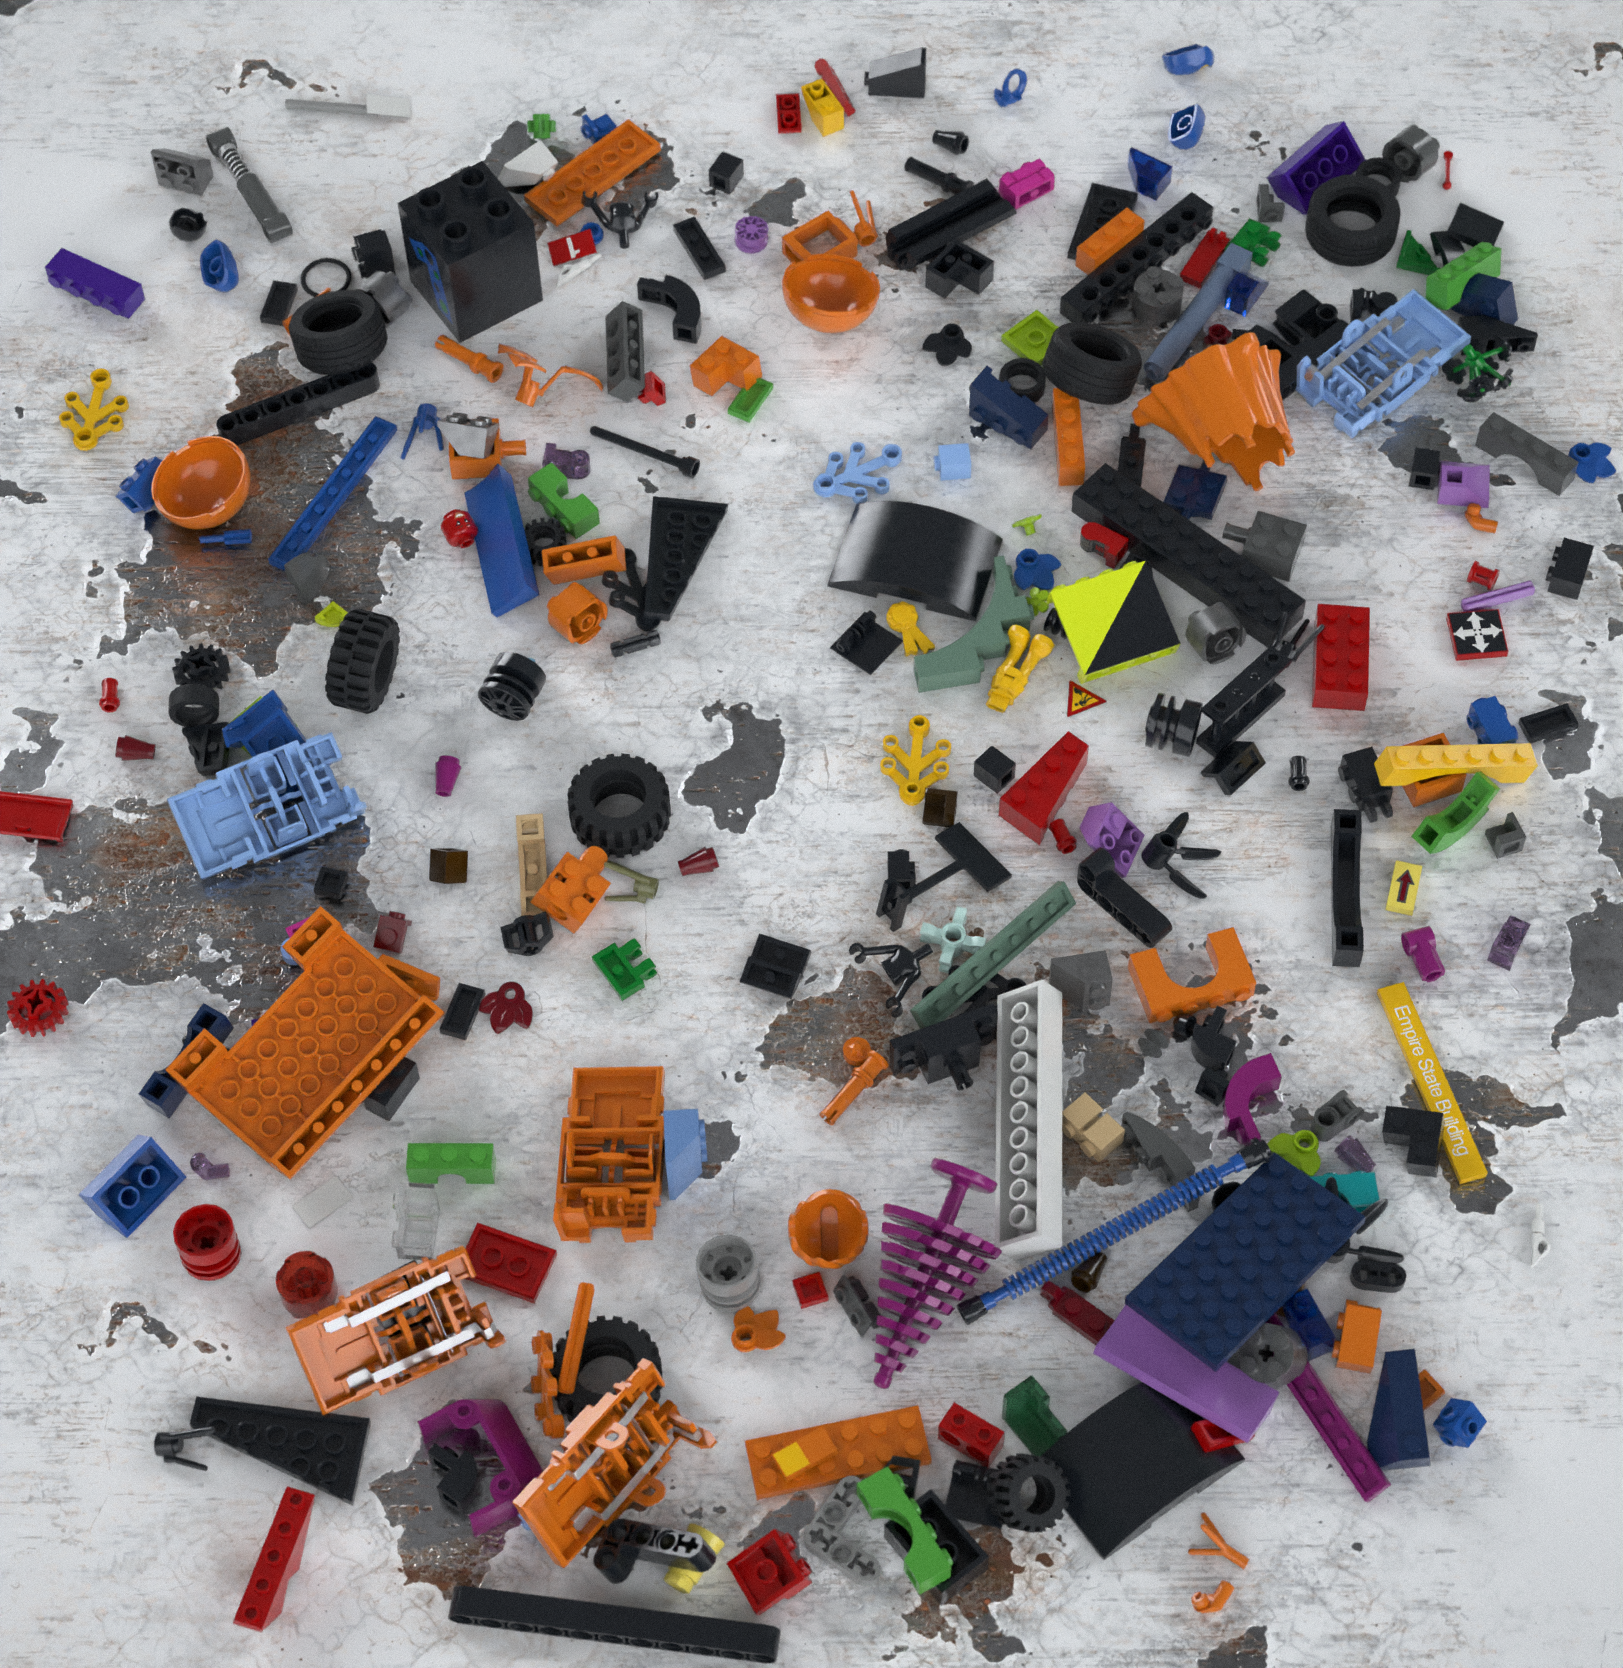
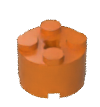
(576, 613)

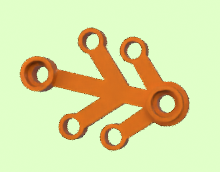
(546, 1385)

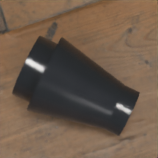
(952, 141)

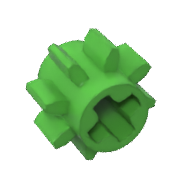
(541, 126)

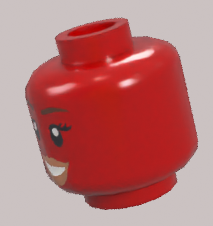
(459, 528)

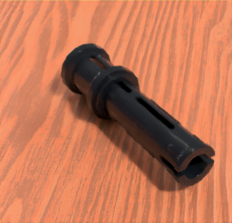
(947, 181)

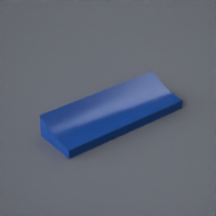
(501, 542)

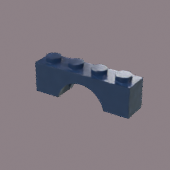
(161, 1090)

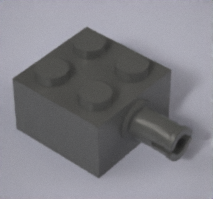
(1270, 543)

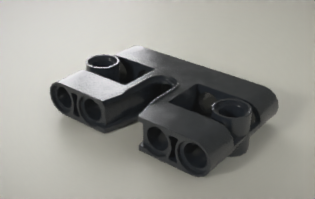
(1308, 328)

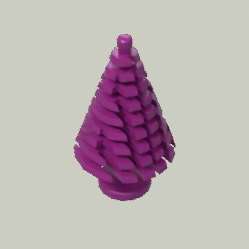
(936, 1242)

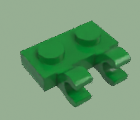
(1254, 235)
(618, 971)

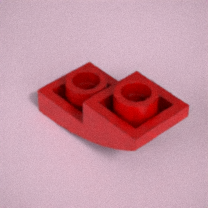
(788, 113)

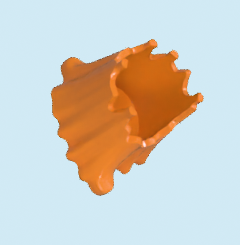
(1225, 405)

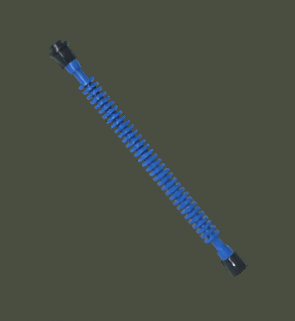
(1245, 1158)

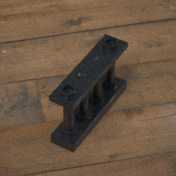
(1243, 701)

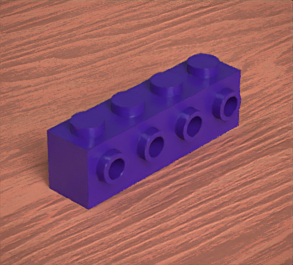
(94, 283)

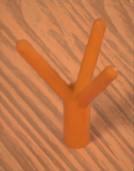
(1225, 1550)

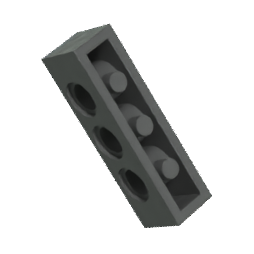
(625, 351)

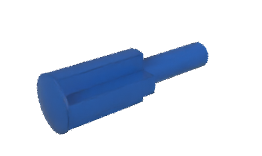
(229, 537)

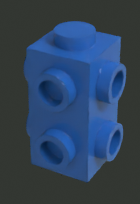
(136, 490)
(1491, 722)

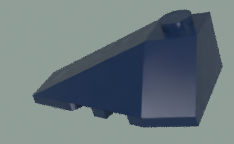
(1398, 1423)

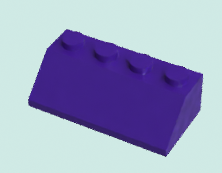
(1323, 157)

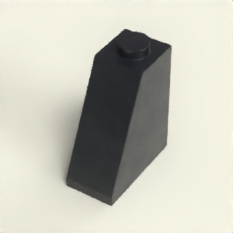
(898, 75)

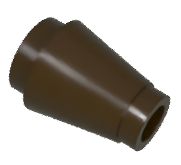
(1088, 1272)

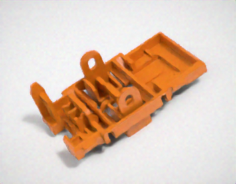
(602, 1108)

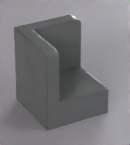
(1506, 838)

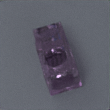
(572, 464)
(1508, 942)

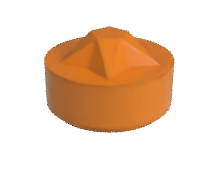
(856, 1051)

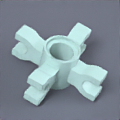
(956, 930)

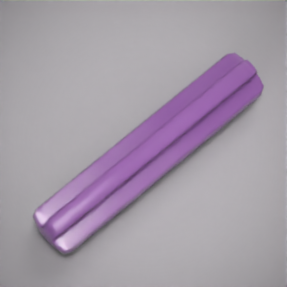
(1498, 596)

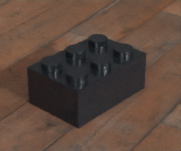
(966, 1554)

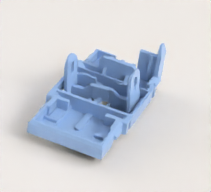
(222, 826)

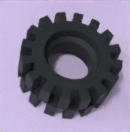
(543, 530)

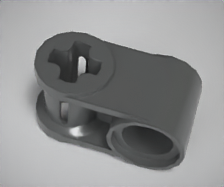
(1338, 1113)

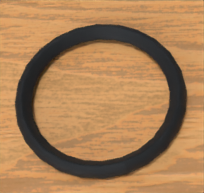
(320, 261)

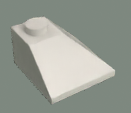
(529, 167)

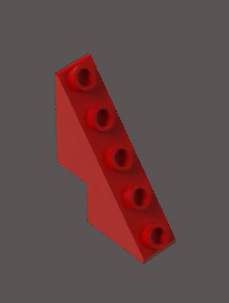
(277, 1561)

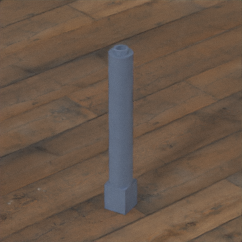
(1197, 313)

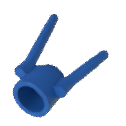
(425, 419)

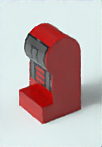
(1104, 543)

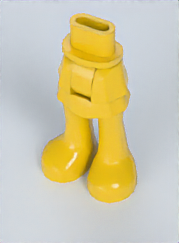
(1010, 681)

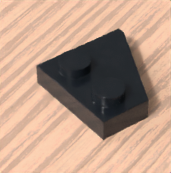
(207, 747)

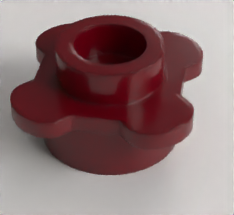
(1217, 335)

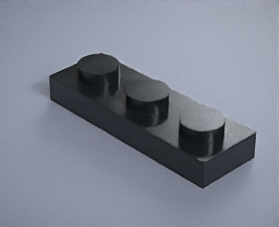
(699, 248)

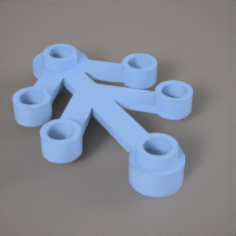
(856, 473)

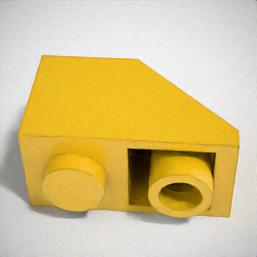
(823, 107)

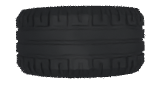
(1348, 246)
(338, 332)
(1092, 363)

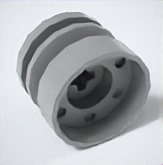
(726, 1259)

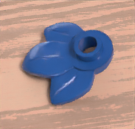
(1592, 461)
(1037, 572)

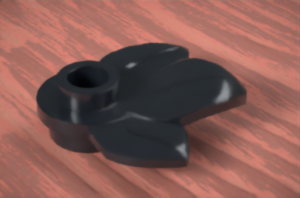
(948, 344)

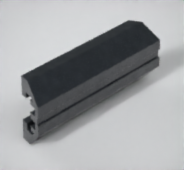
(951, 219)

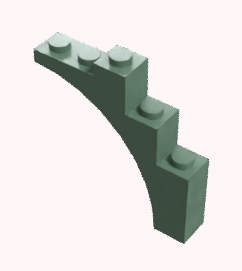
(963, 660)

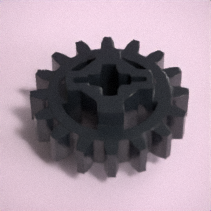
(201, 668)

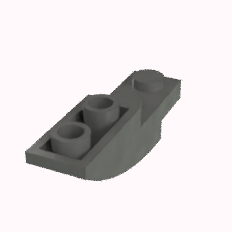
(1158, 1151)

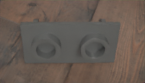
(850, 1294)

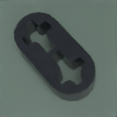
(1378, 1276)

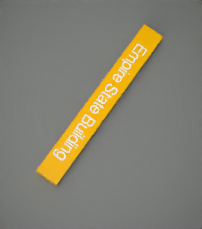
(1431, 1081)

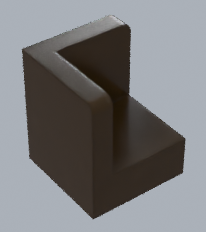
(940, 807)
(448, 865)

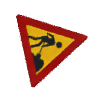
(1081, 699)

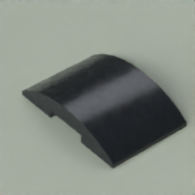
(917, 557)
(1134, 1466)

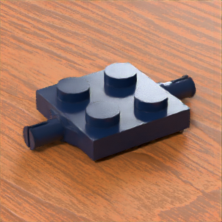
(1195, 491)

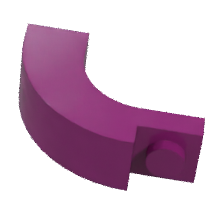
(1249, 1082)

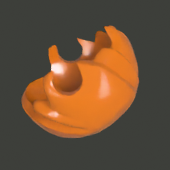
(828, 1229)

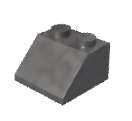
(1083, 979)

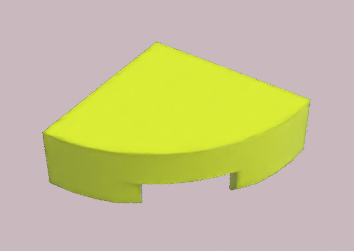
(331, 615)

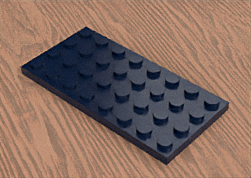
(1244, 1261)

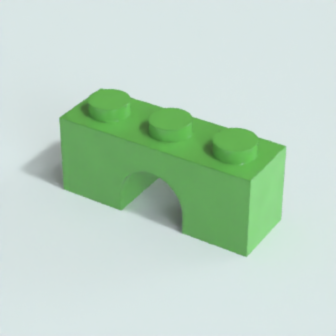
(574, 514)
(470, 1160)

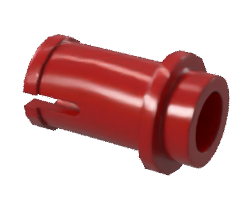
(109, 700)
(1065, 842)

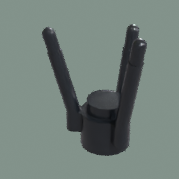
(1289, 648)
(171, 1443)

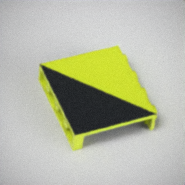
(1114, 620)

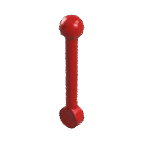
(1448, 155)

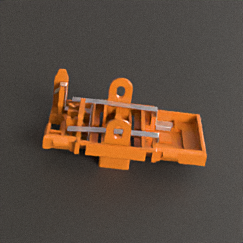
(344, 1352)

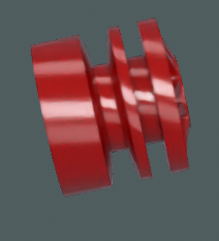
(207, 1242)

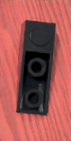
(1484, 329)

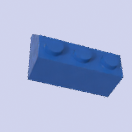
(132, 1185)

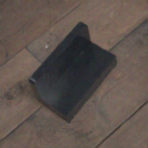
(1234, 766)

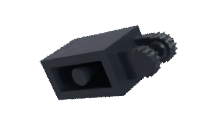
(1363, 783)

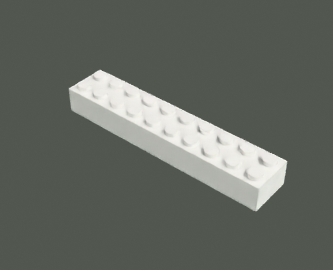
(1029, 1121)

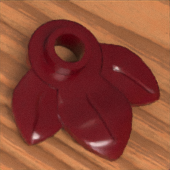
(506, 1011)

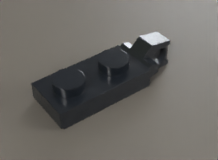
(1132, 455)

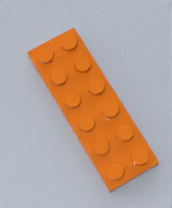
(592, 171)
(862, 1445)

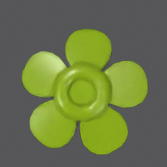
(1038, 600)

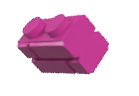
(1026, 183)

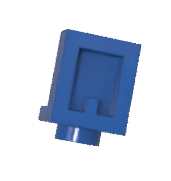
(597, 128)

